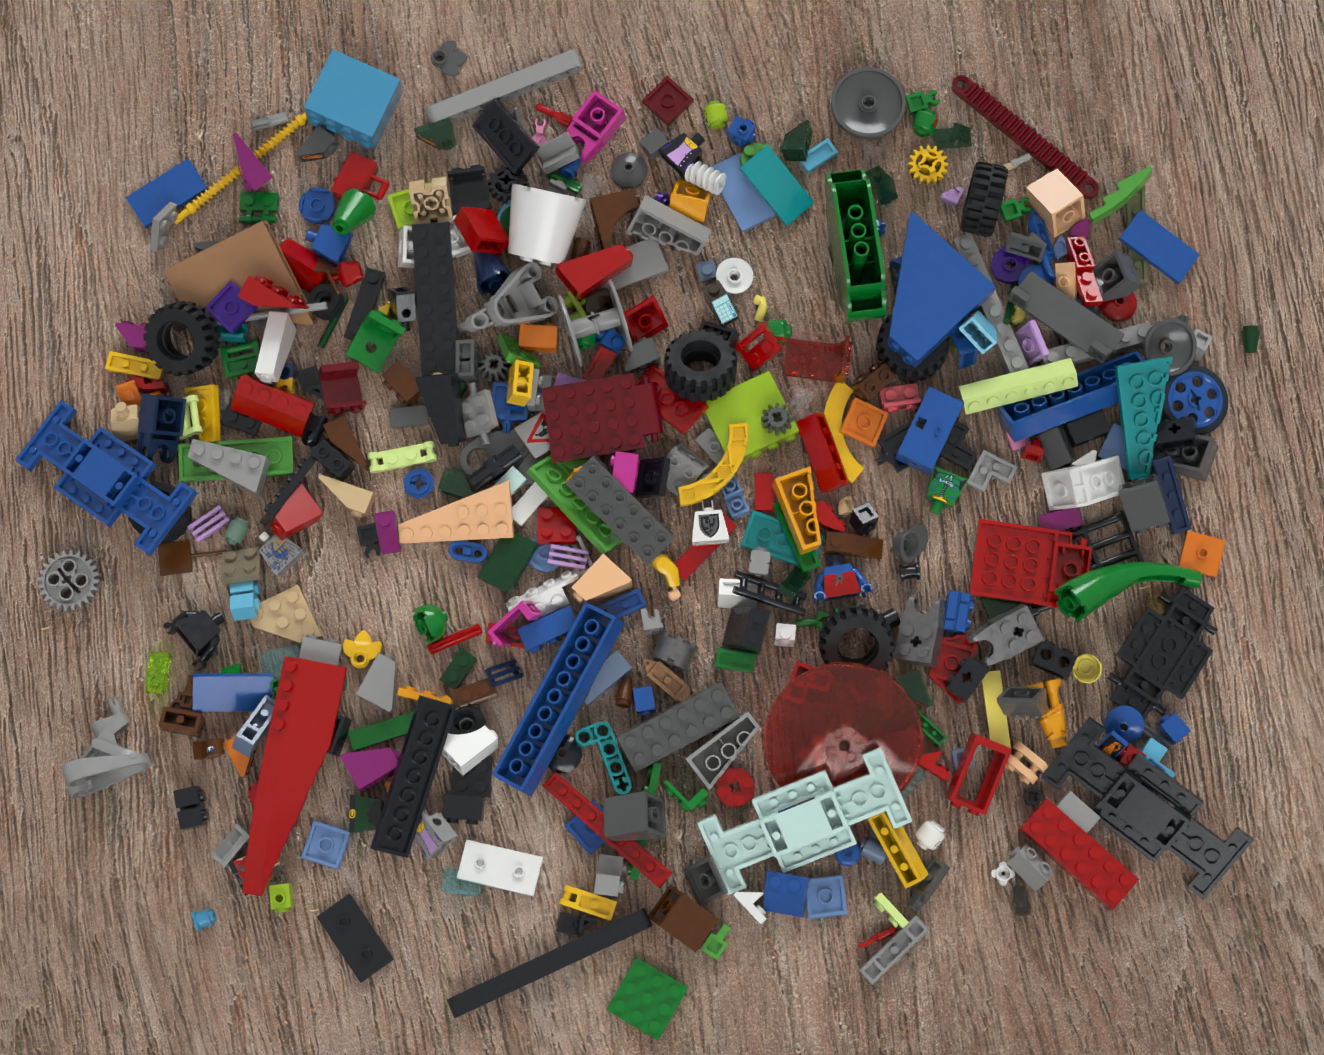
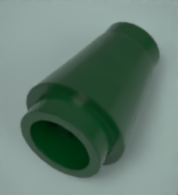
(1250, 338)

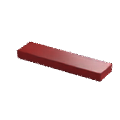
(698, 554)

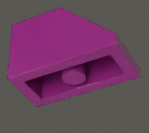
(388, 532)

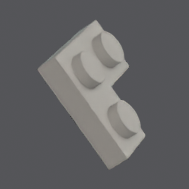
(160, 225)
(990, 466)

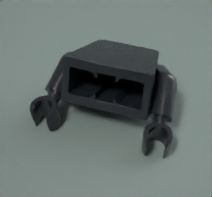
(198, 632)

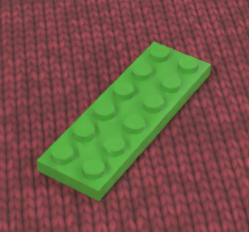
(277, 449)
(552, 481)

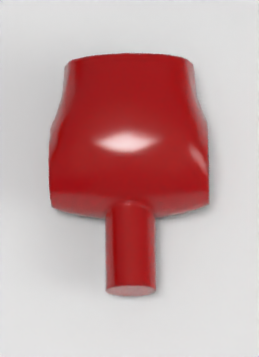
(349, 273)

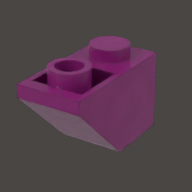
(133, 335)

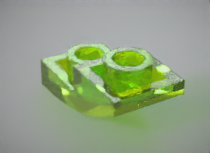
(157, 670)

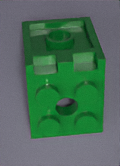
(380, 332)

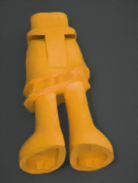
(1053, 720)

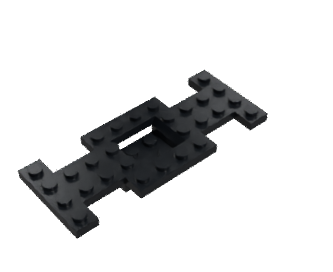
(1140, 814)

